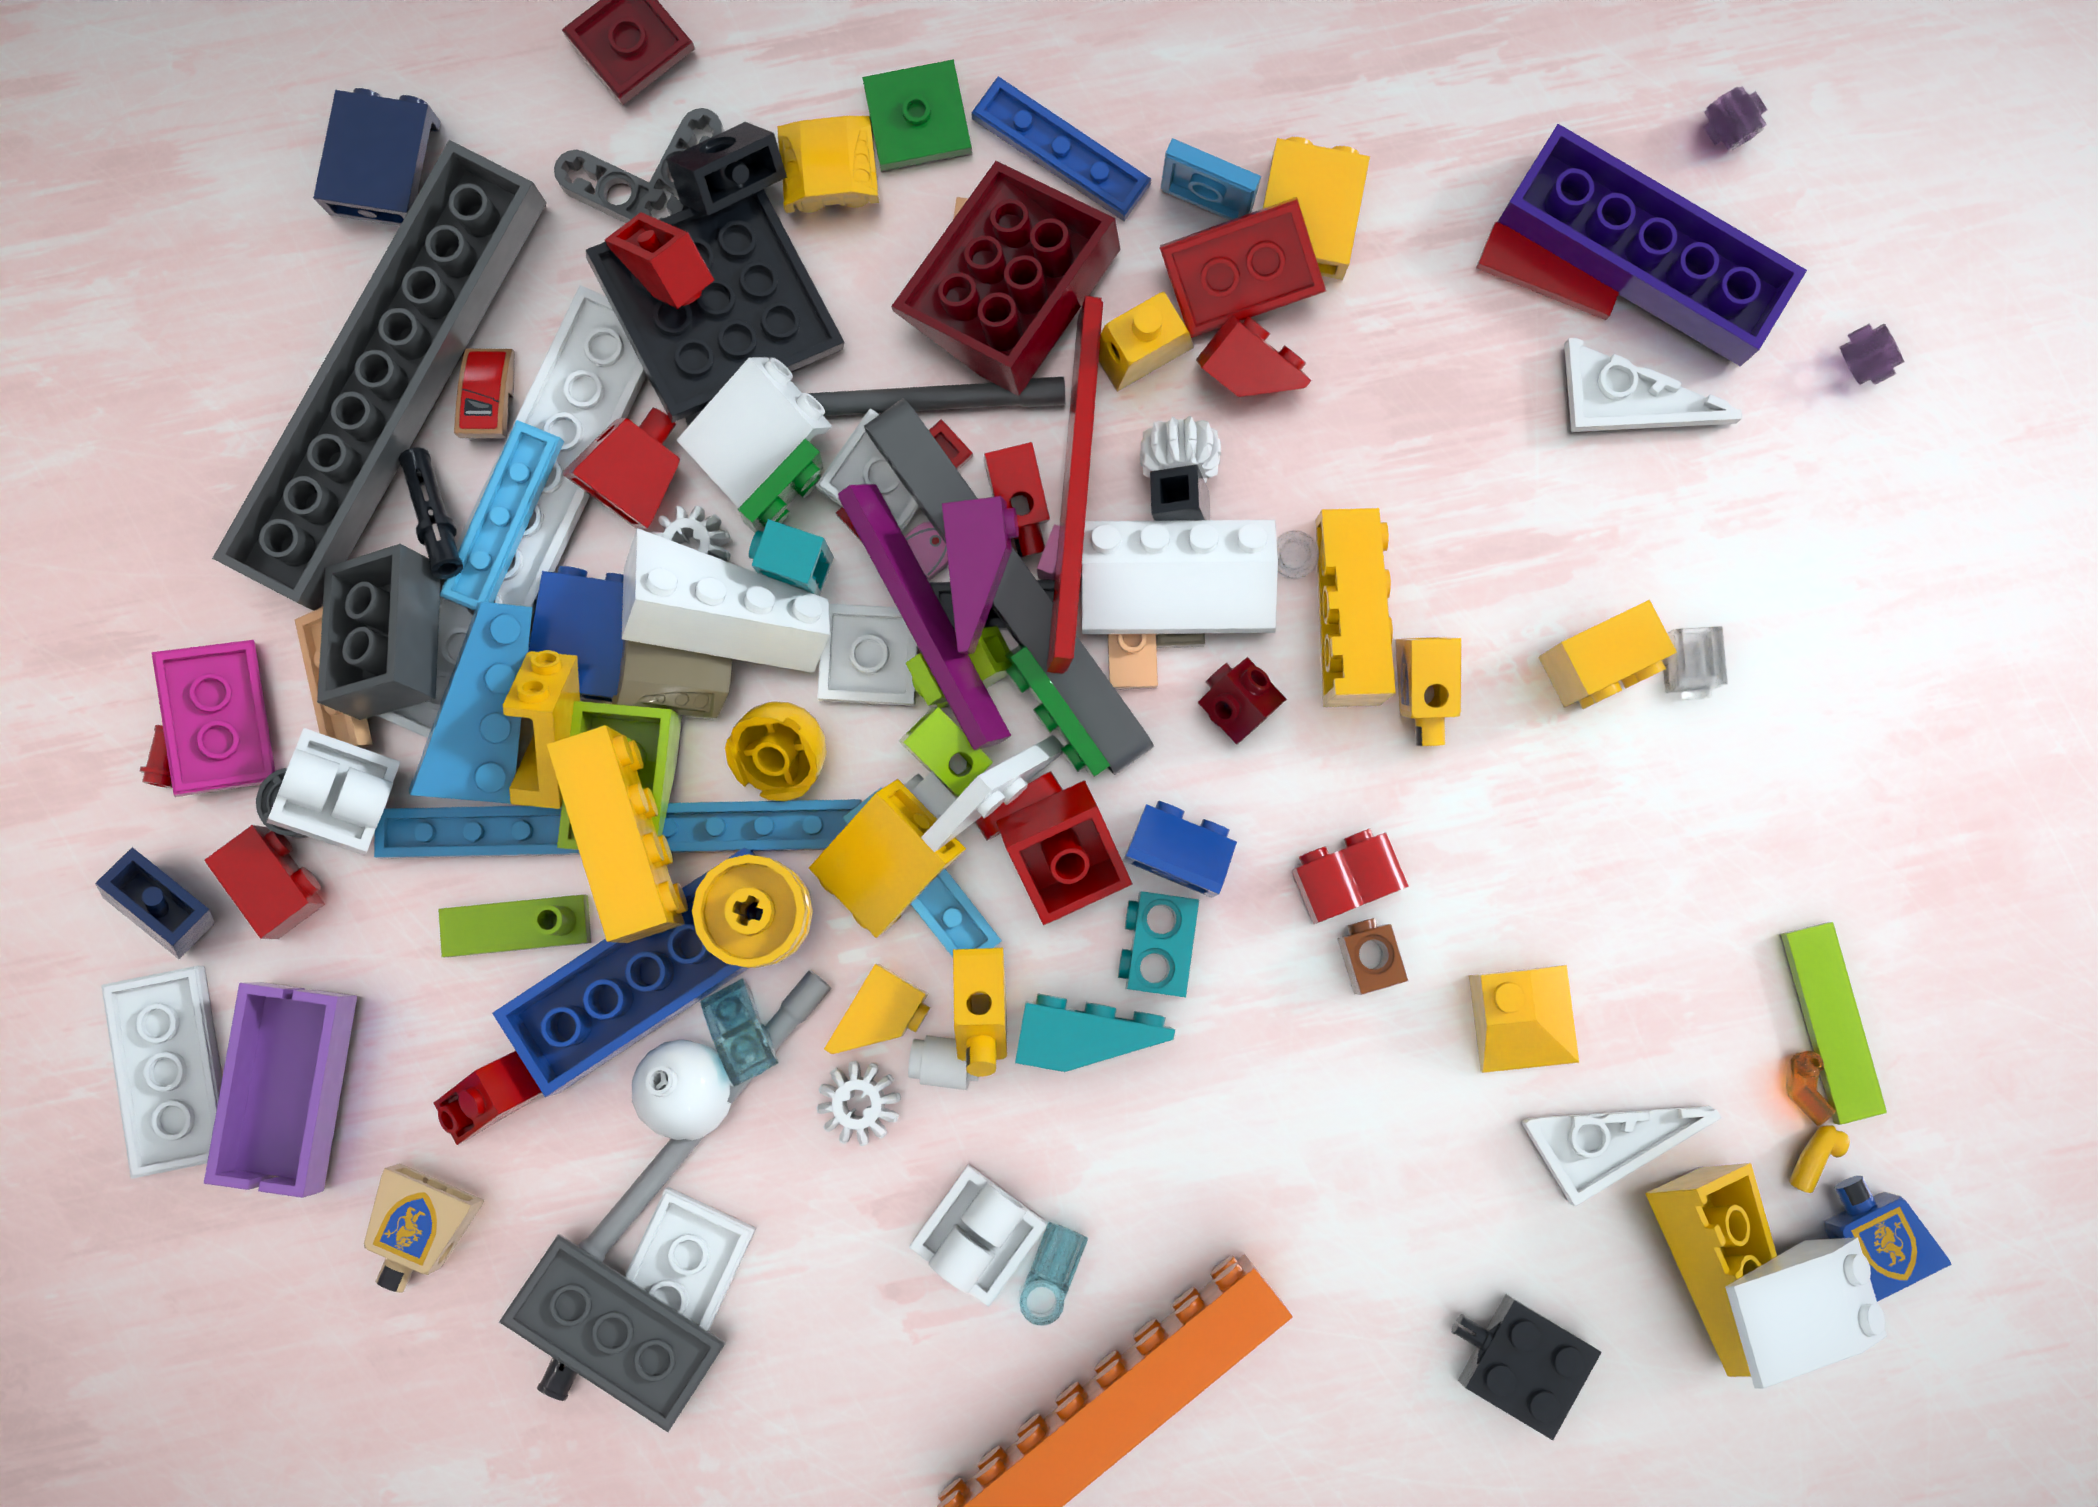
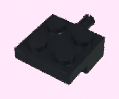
(1526, 1365)

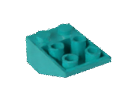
(1072, 1038)

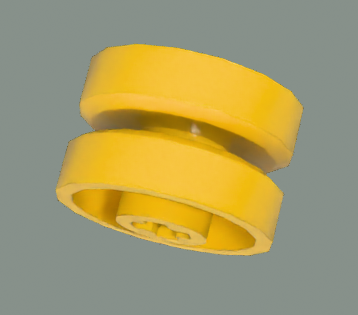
(722, 911)

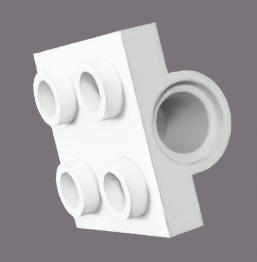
(334, 791)
(978, 1236)

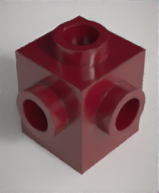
(1240, 699)

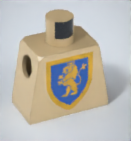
(416, 1224)

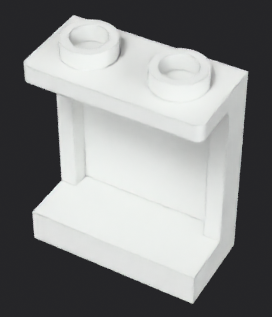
(752, 427)

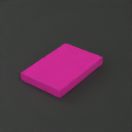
(213, 717)

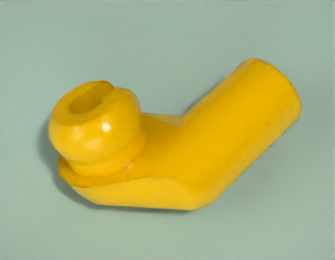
(1815, 1156)

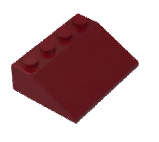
(1009, 275)

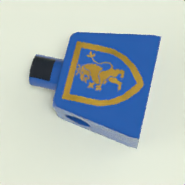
(1889, 1237)

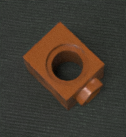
(1387, 973)

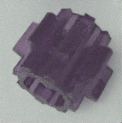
(1735, 118)
(1872, 354)

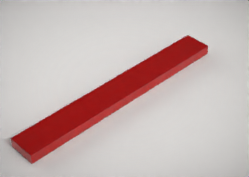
(1075, 486)

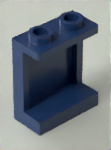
(373, 155)

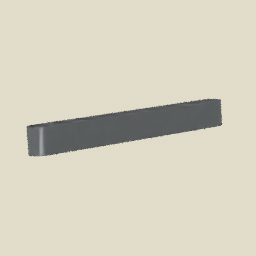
(1020, 598)

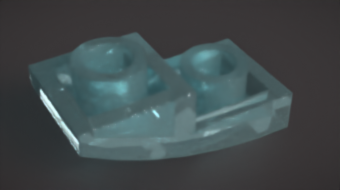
(738, 1032)

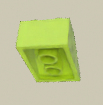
(657, 738)

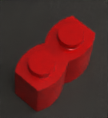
(1349, 876)

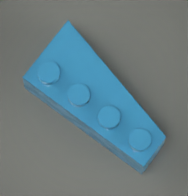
(472, 741)

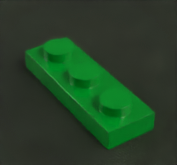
(1054, 711)

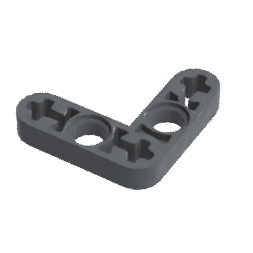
(644, 194)

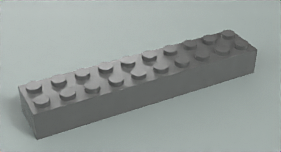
(382, 375)

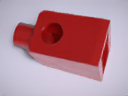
(628, 467)
(1013, 474)

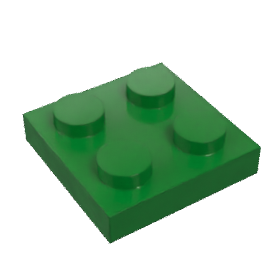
(792, 477)

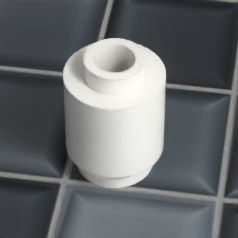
(937, 1064)

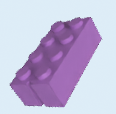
(280, 1089)

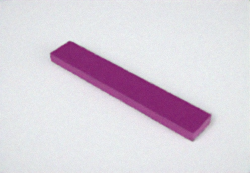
(923, 615)

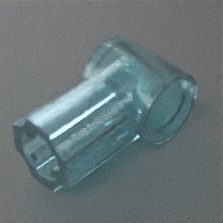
(1054, 1269)

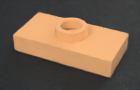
(1132, 661)

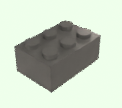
(379, 633)

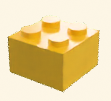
(1616, 650)

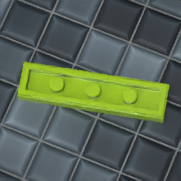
(1834, 1022)

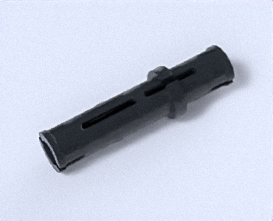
(441, 553)

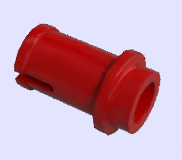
(157, 766)

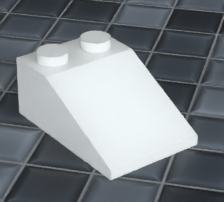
(1806, 1310)

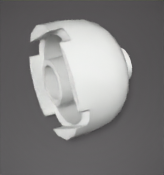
(681, 1090)

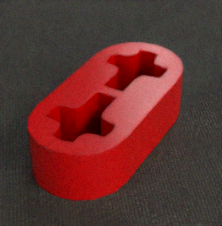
(1036, 790)

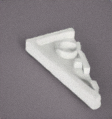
(1620, 396)
(990, 790)
(1602, 1148)

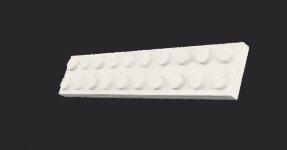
(577, 394)

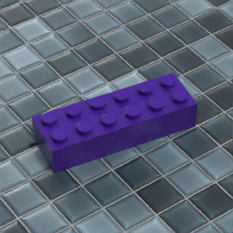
(1652, 246)

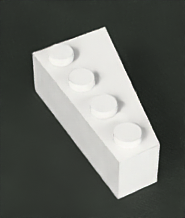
(718, 608)

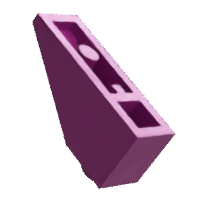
(977, 553)

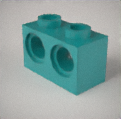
(791, 556)
(1173, 946)

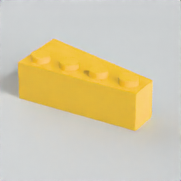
(1354, 608)
(1716, 1237)

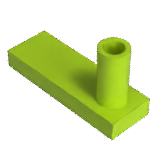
(514, 925)

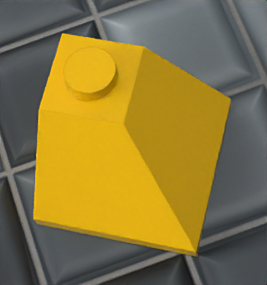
(1523, 1018)

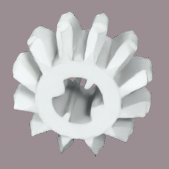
(1180, 445)
(699, 528)
(847, 1091)

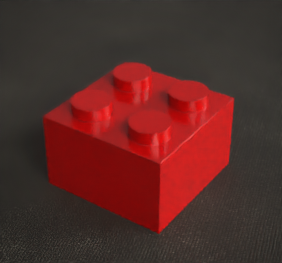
(1063, 852)

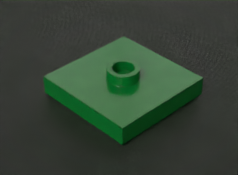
(917, 115)

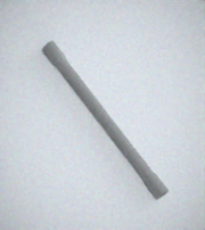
(793, 1011)

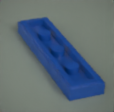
(1061, 148)

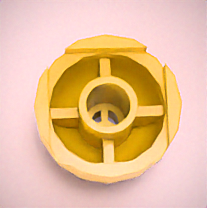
(777, 750)

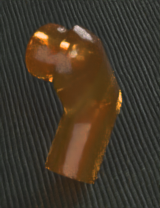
(1802, 1086)

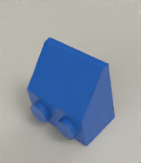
(1181, 850)

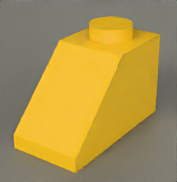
(879, 1012)

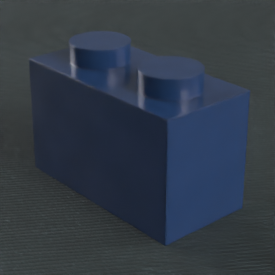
(155, 903)

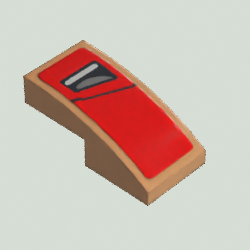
(483, 393)

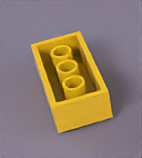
(617, 834)

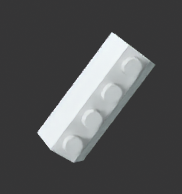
(1179, 577)

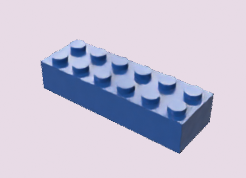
(612, 999)

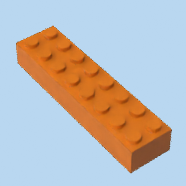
(1128, 1394)

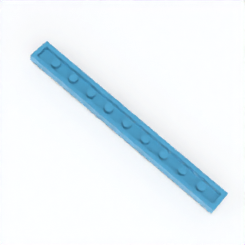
(536, 829)

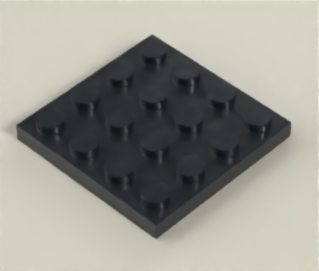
(753, 308)

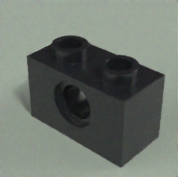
(726, 168)

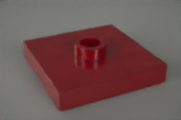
(628, 43)

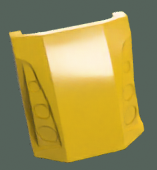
(828, 163)

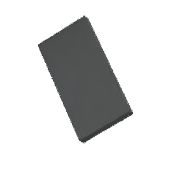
(612, 1332)

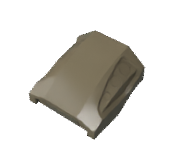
(673, 679)

